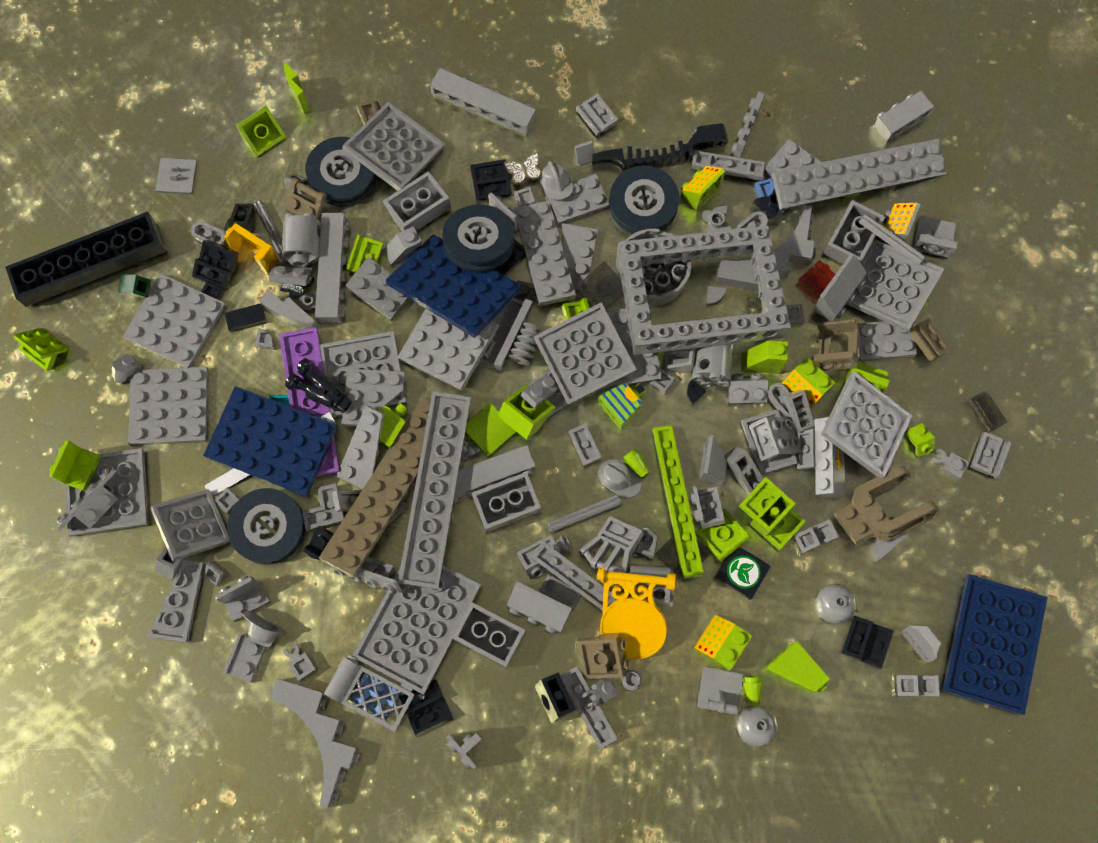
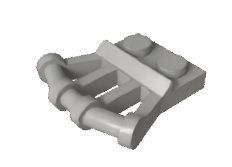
(615, 534)

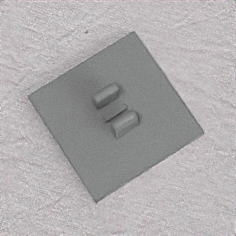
(176, 175)

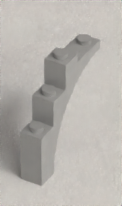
(794, 250)
(335, 755)

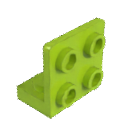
(74, 466)

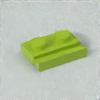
(363, 248)

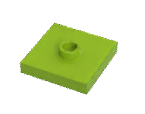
(723, 538)

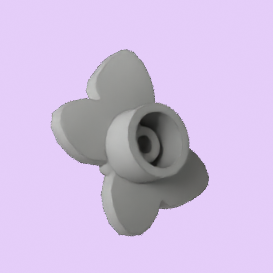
(716, 219)

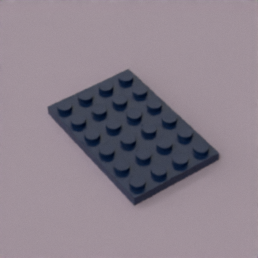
(456, 295)
(271, 441)
(995, 644)

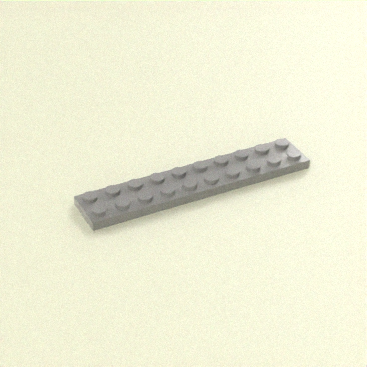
(858, 173)
(434, 491)

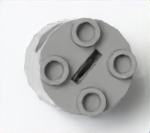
(301, 239)
(713, 365)
(661, 596)

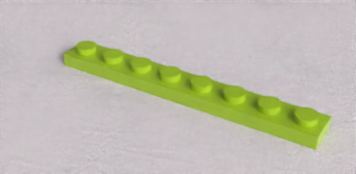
(678, 502)

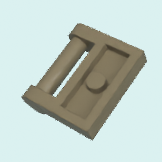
(299, 204)

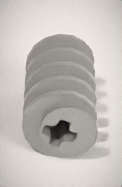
(524, 344)

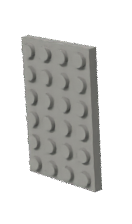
(416, 629)

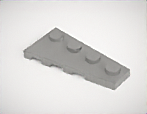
(749, 120)
(578, 252)
(363, 449)
(179, 605)

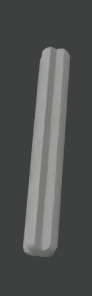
(270, 227)
(891, 239)
(584, 513)

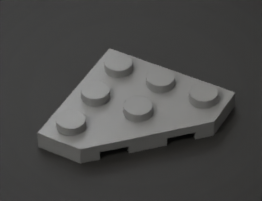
(370, 389)

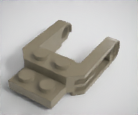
(867, 519)

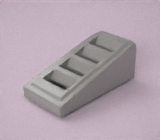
(788, 398)

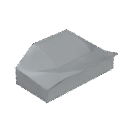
(923, 641)

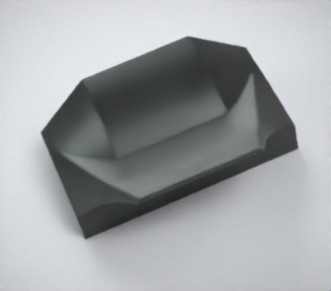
(243, 216)

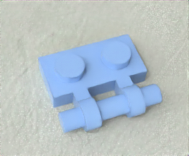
(382, 689)

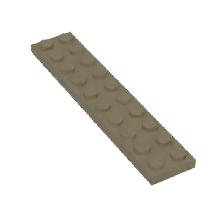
(379, 497)

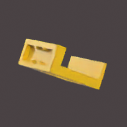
(265, 255)

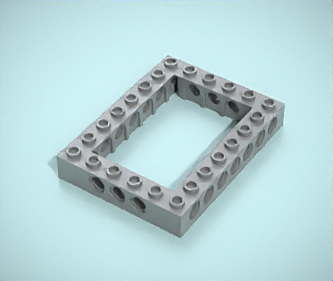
(649, 338)

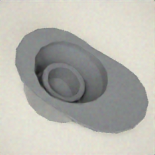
(556, 181)
(619, 478)
(261, 630)

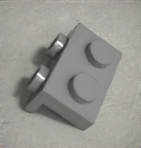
(748, 388)
(709, 507)

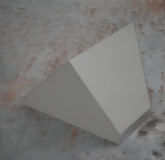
(679, 360)

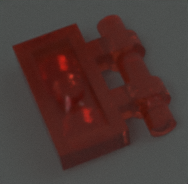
(813, 279)

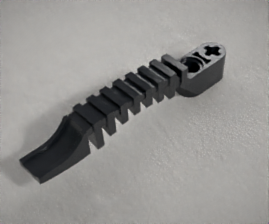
(702, 138)

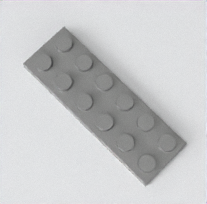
(544, 253)

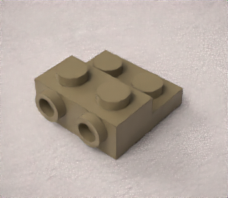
(603, 656)

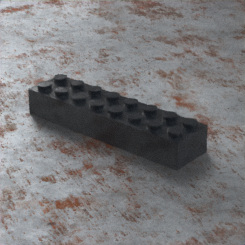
(85, 259)

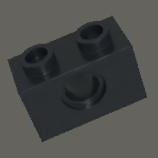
(555, 697)

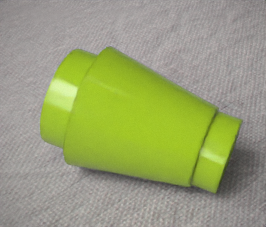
(636, 462)
(753, 689)

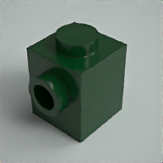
(134, 286)

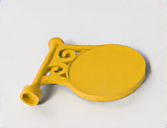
(634, 616)

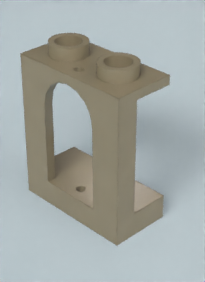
(839, 360)

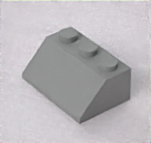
(417, 203)
(841, 289)
(538, 608)

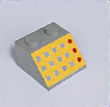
(900, 219)

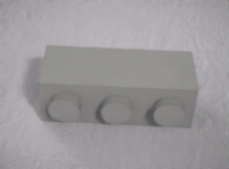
(903, 115)

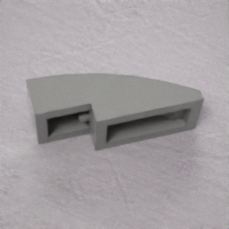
(287, 311)

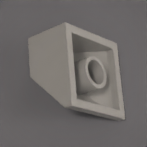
(713, 464)

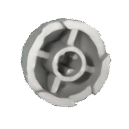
(835, 604)
(755, 717)

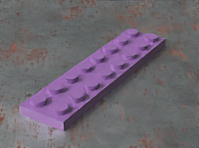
(294, 348)

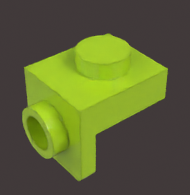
(921, 439)

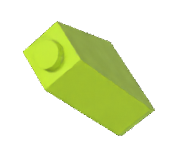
(765, 357)
(798, 669)

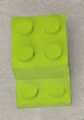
(772, 513)

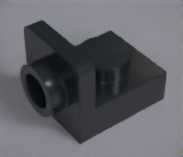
(318, 542)

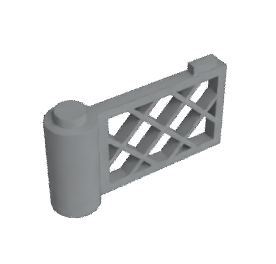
(346, 679)

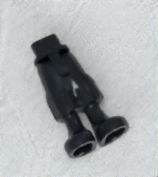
(322, 389)

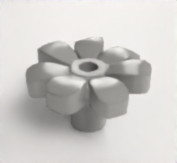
(469, 448)

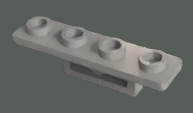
(93, 504)
(375, 575)

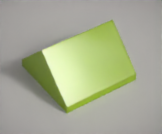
(260, 131)

